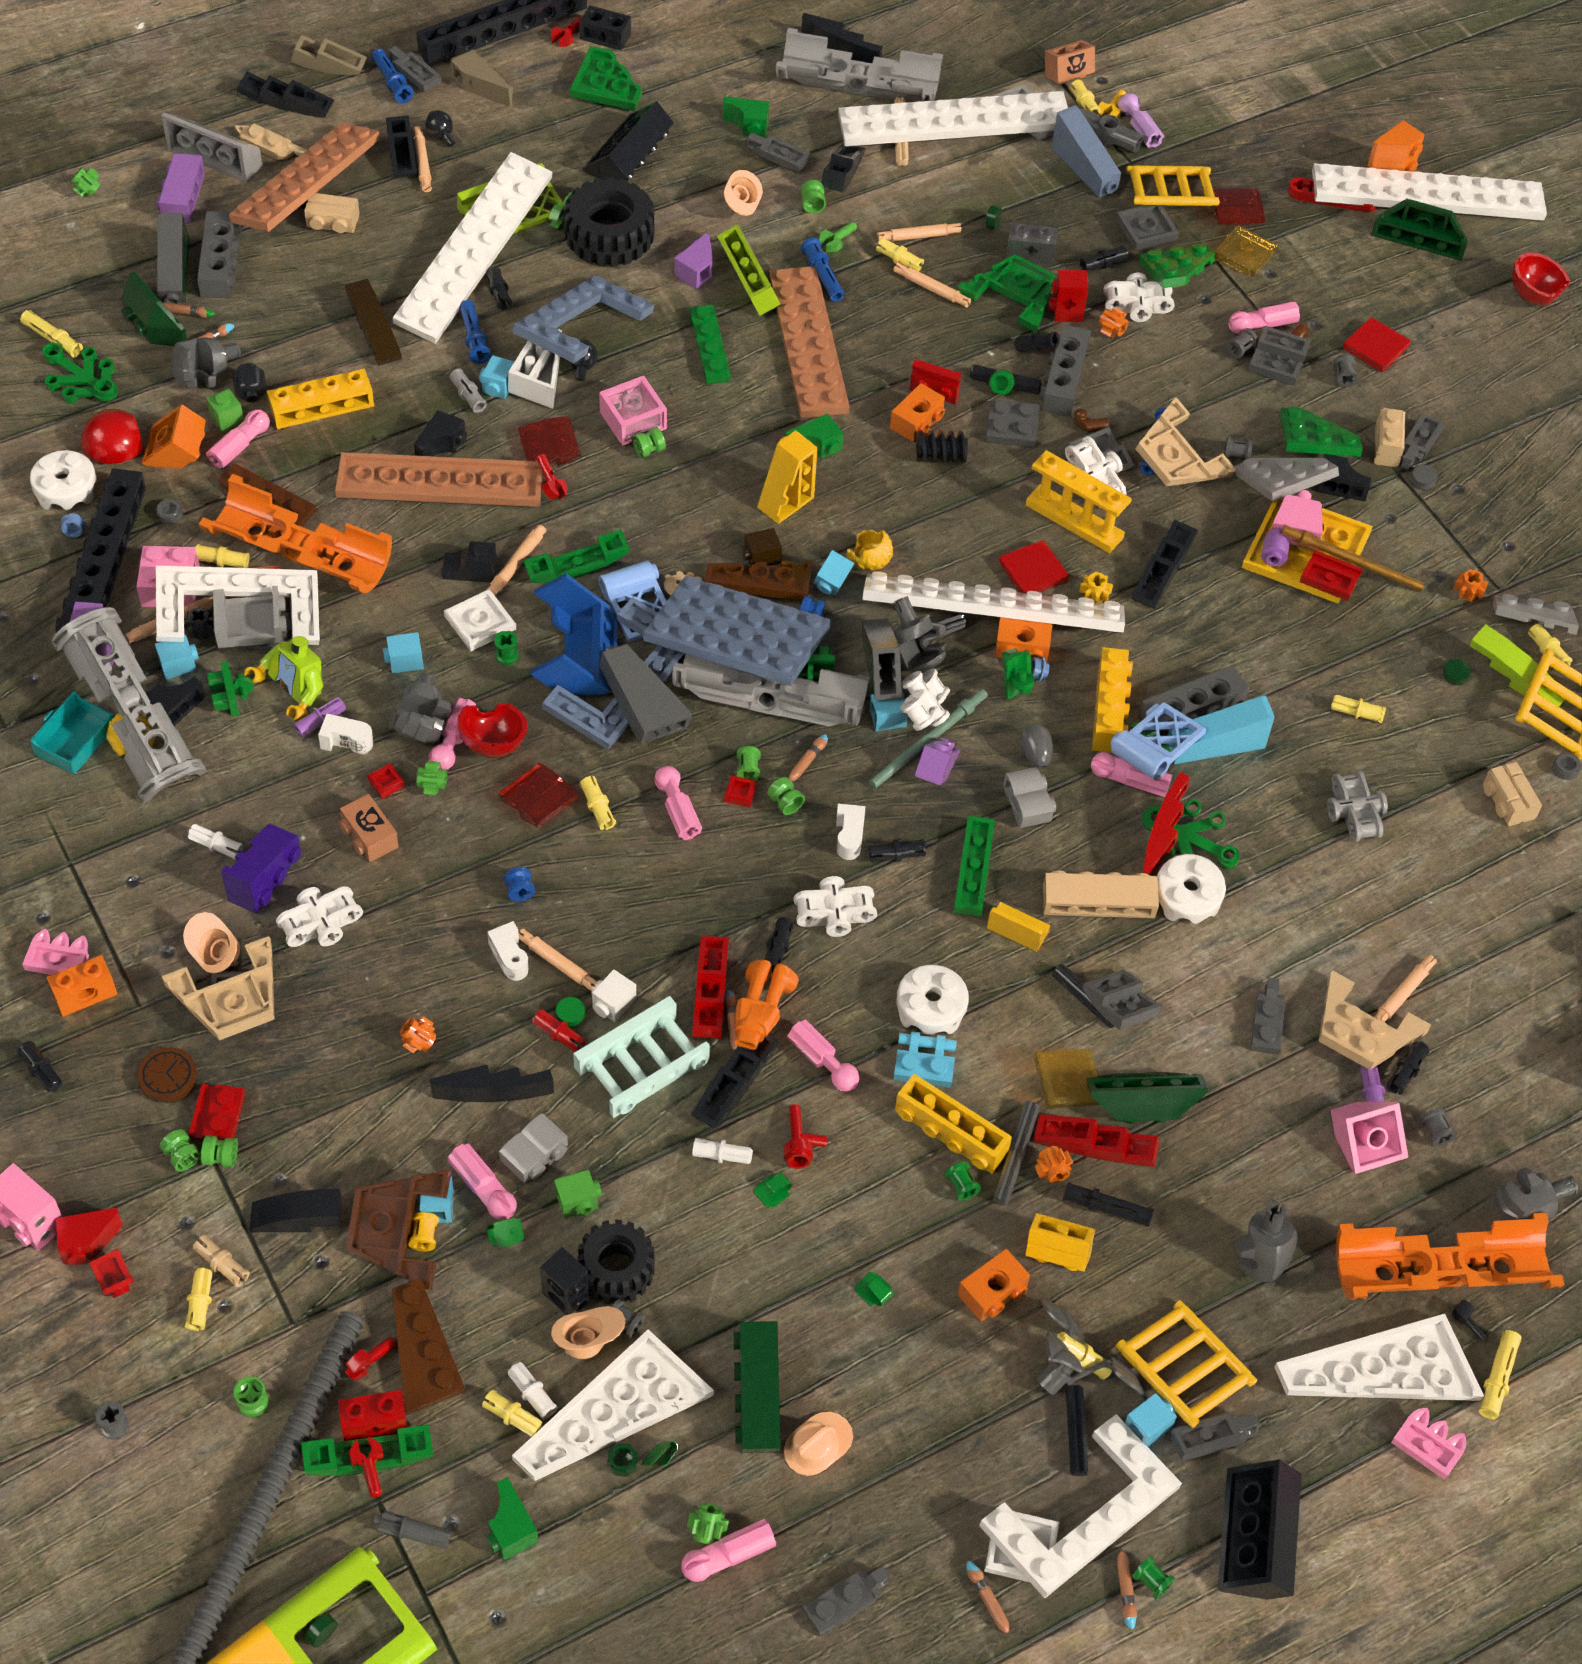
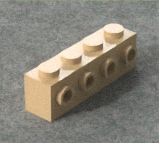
(1100, 894)

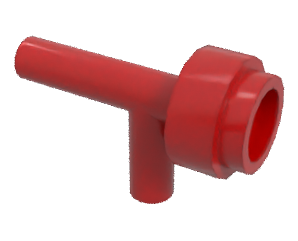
(799, 1150)

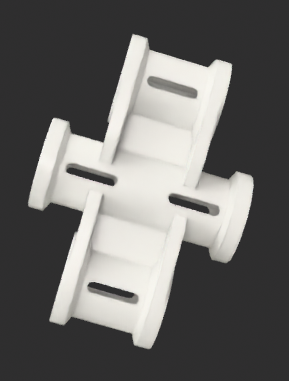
(1138, 296)
(1091, 460)
(925, 699)
(835, 906)
(319, 916)

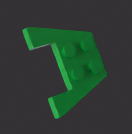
(1018, 281)

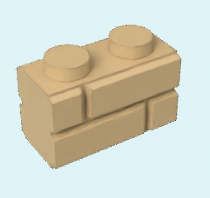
(332, 213)
(1389, 437)
(1512, 794)

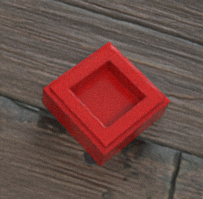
(385, 780)
(740, 791)

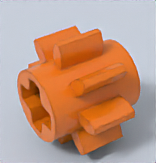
(1113, 322)
(1470, 585)
(417, 1034)
(1054, 1164)

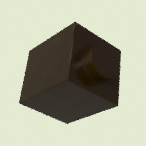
(762, 547)

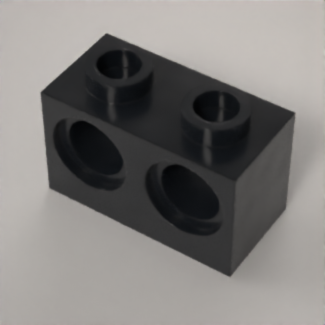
(605, 27)
(565, 1282)

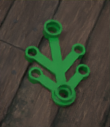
(101, 389)
(1188, 834)

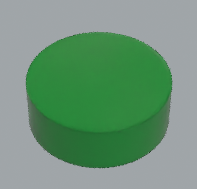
(1001, 382)
(571, 1011)

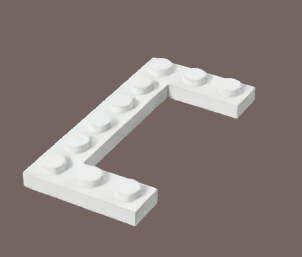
(177, 581)
(1053, 1567)

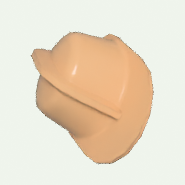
(743, 192)
(211, 943)
(587, 1331)
(818, 1443)

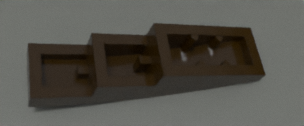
(373, 322)

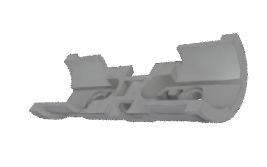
(814, 64)
(829, 702)
(149, 766)

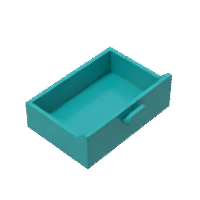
(71, 733)

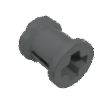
(1242, 343)
(1345, 369)
(1238, 448)
(1438, 1127)
(633, 1321)
(115, 1429)

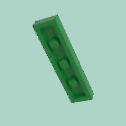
(710, 344)
(974, 866)

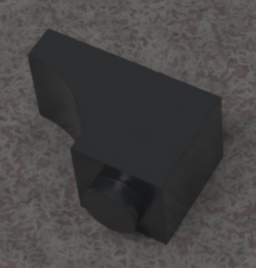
(441, 435)
(1349, 482)
(473, 564)
(177, 699)

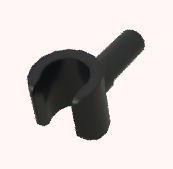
(1462, 1315)

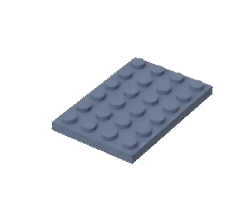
(737, 630)

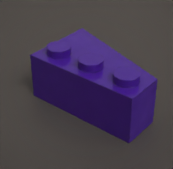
(261, 868)

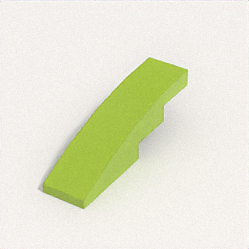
(1510, 662)

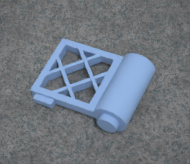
(628, 583)
(1146, 752)

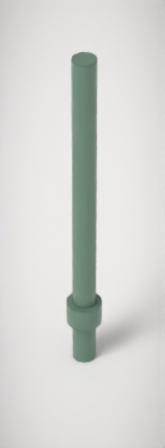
(962, 709)

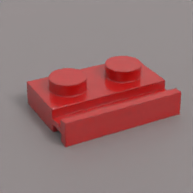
(936, 378)
(1331, 575)
(217, 1112)

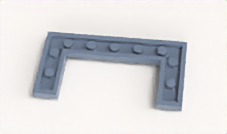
(542, 324)
(608, 725)

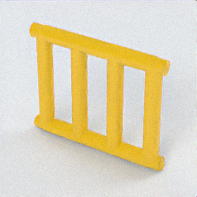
(1181, 173)
(1532, 696)
(1171, 1392)

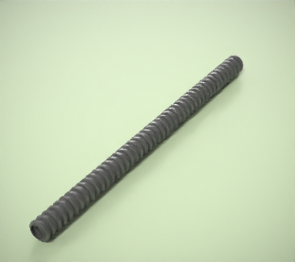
(268, 1491)

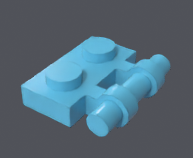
(931, 1067)

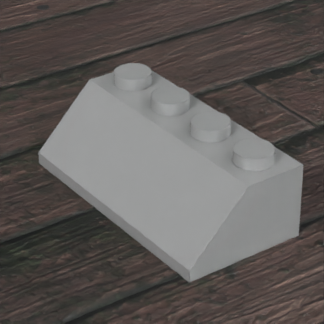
(216, 148)

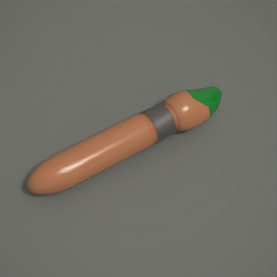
(202, 312)

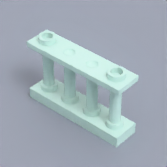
(639, 1030)

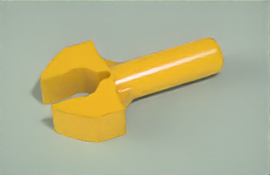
(1112, 106)

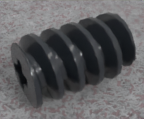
(941, 446)

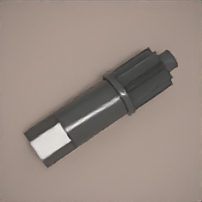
(412, 1529)

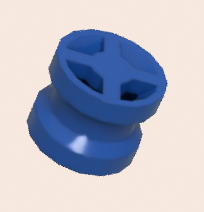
(813, 607)
(519, 884)

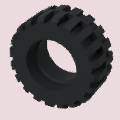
(605, 201)

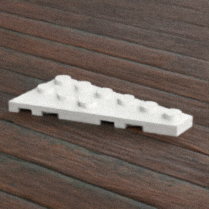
(1399, 1363)
(626, 1397)

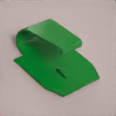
(773, 1190)
(505, 1232)
(878, 1290)
(658, 1451)

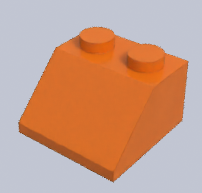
(1397, 149)
(175, 439)

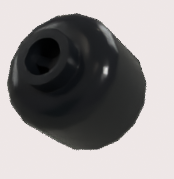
(249, 382)

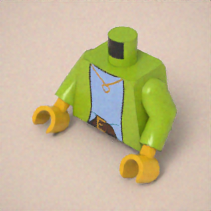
(295, 670)

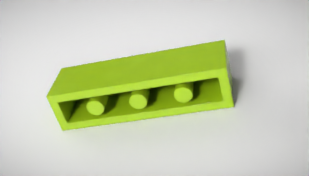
(748, 270)

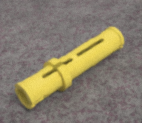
(51, 333)
(1496, 1385)

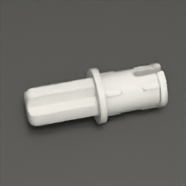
(214, 841)
(721, 1151)
(532, 1390)

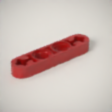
(1304, 195)

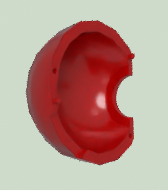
(1538, 278)
(111, 437)
(492, 732)

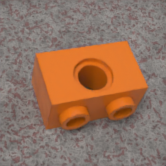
(917, 412)
(1023, 636)
(82, 985)
(1000, 1270)

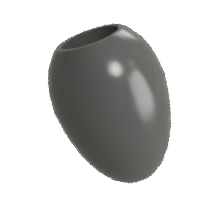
(1037, 745)

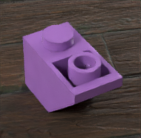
(695, 262)
(937, 761)

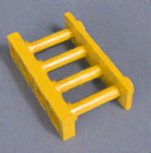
(1070, 515)

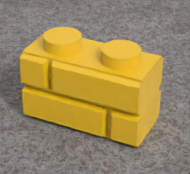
(1060, 1242)

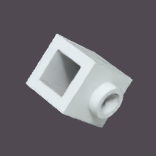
(613, 996)

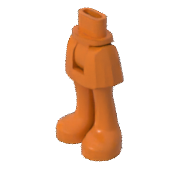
(757, 1018)

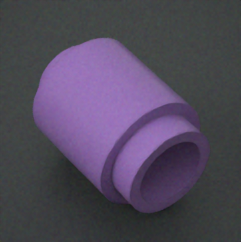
(1275, 548)

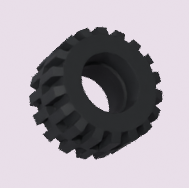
(622, 1240)

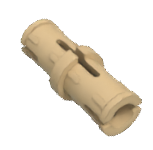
(221, 1261)

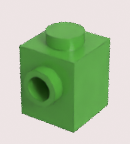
(225, 411)
(577, 1194)

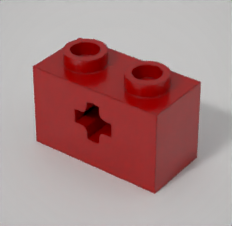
(1070, 295)
(372, 1415)

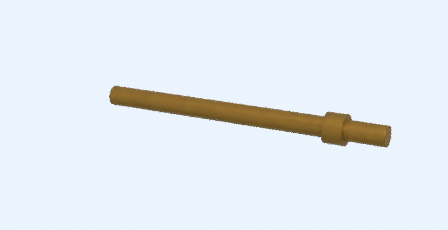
(1307, 539)

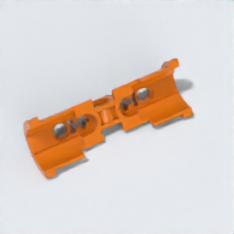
(253, 507)
(1515, 1242)

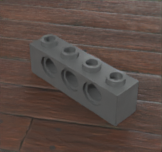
(218, 256)
(1066, 370)
(1201, 696)

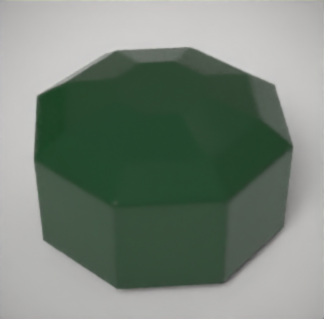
(622, 1459)

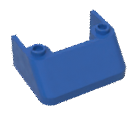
(589, 630)

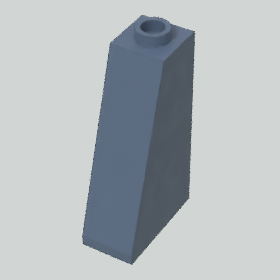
(1084, 152)

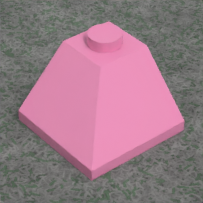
(1370, 1134)

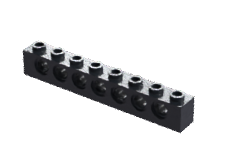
(489, 26)
(106, 541)

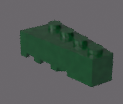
(758, 1387)

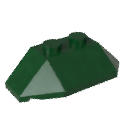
(1422, 228)
(149, 314)
(1147, 1095)

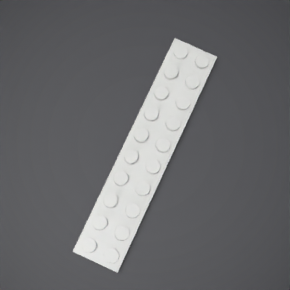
(950, 118)
(1450, 192)
(472, 248)
(998, 603)

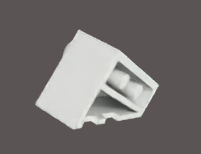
(535, 375)

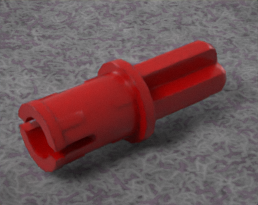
(558, 1030)

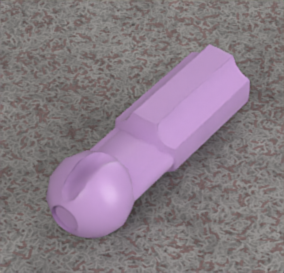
(1140, 120)

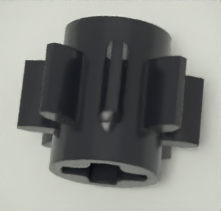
(199, 623)

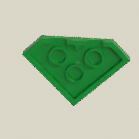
(605, 81)
(1176, 265)
(1313, 434)

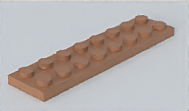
(304, 177)
(809, 342)
(439, 479)

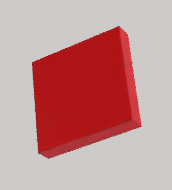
(1376, 344)
(1033, 568)

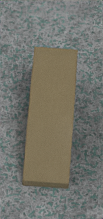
(327, 57)

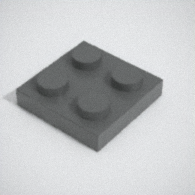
(1147, 226)
(1012, 423)

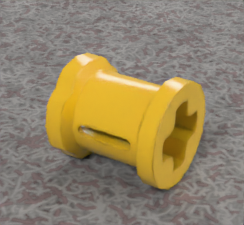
(423, 1232)

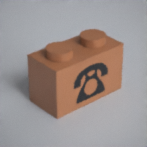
(1070, 61)
(368, 828)

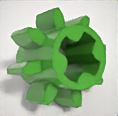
(85, 181)
(432, 778)
(707, 1523)

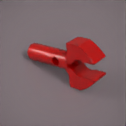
(565, 34)
(552, 487)
(360, 1361)
(368, 1465)

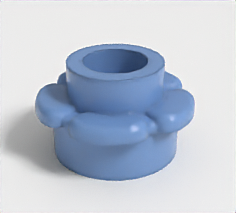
(72, 530)
(1039, 668)

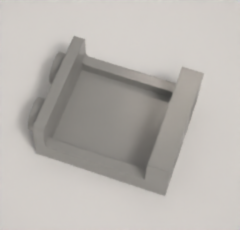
(248, 619)

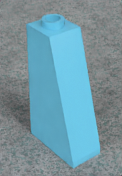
(1229, 731)

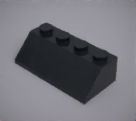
(630, 143)
(1260, 1530)

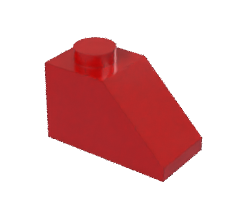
(86, 1234)

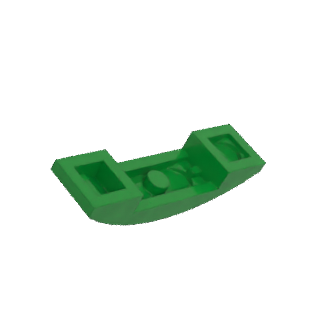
(578, 562)
(400, 1449)

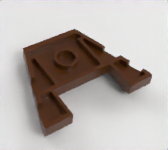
(383, 1223)

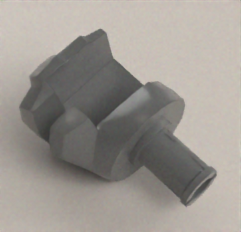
(201, 361)
(913, 636)
(421, 711)
(1539, 1196)
(1268, 1244)

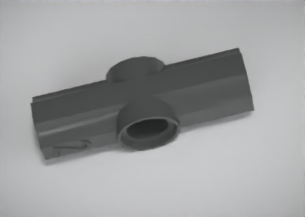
(1111, 132)

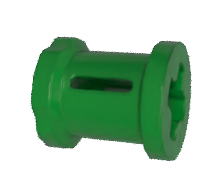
(506, 647)
(962, 1181)
(1153, 1577)

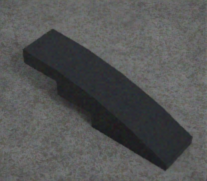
(840, 38)
(289, 97)
(1164, 564)
(733, 1082)
(481, 1086)

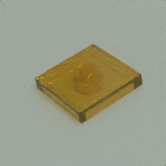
(1245, 251)
(1064, 1077)

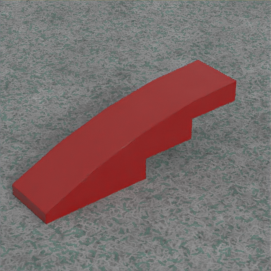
(1163, 834)
(710, 987)
(1096, 1141)

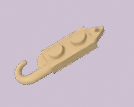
(268, 142)

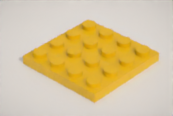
(1335, 529)

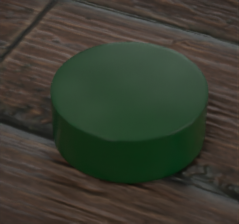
(993, 217)
(1456, 672)
(321, 1630)

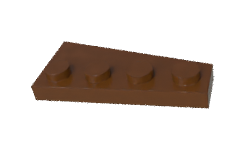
(279, 495)
(775, 581)
(424, 1356)

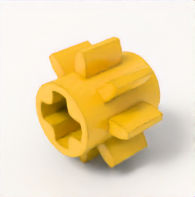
(1096, 587)

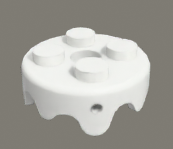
(64, 492)
(1188, 904)
(932, 1015)

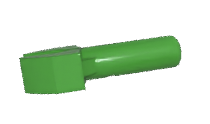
(557, 214)
(834, 239)

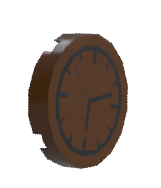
(167, 1075)

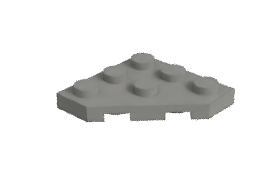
(1284, 476)

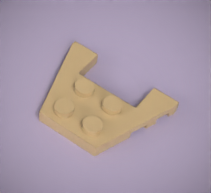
(1172, 455)
(234, 1002)
(1360, 1034)

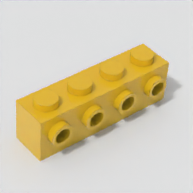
(320, 398)
(1110, 697)
(952, 1124)

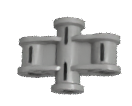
(1357, 806)

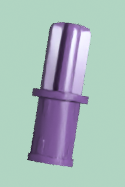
(316, 718)
(1373, 1090)

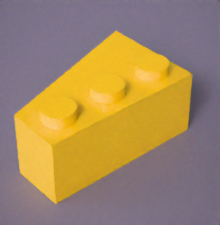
(789, 478)

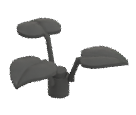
(1063, 1361)

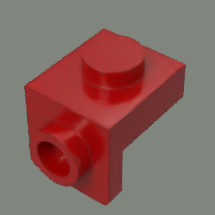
(112, 1274)

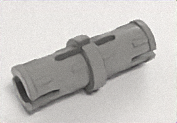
(468, 390)

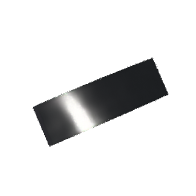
(401, 146)
(842, 167)
(297, 1211)

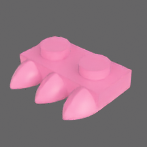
(54, 957)
(1429, 1444)

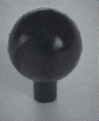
(439, 126)
(586, 362)

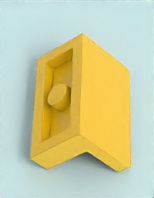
(1017, 926)

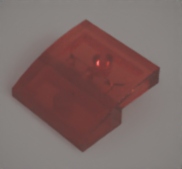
(1239, 206)
(550, 437)
(538, 795)

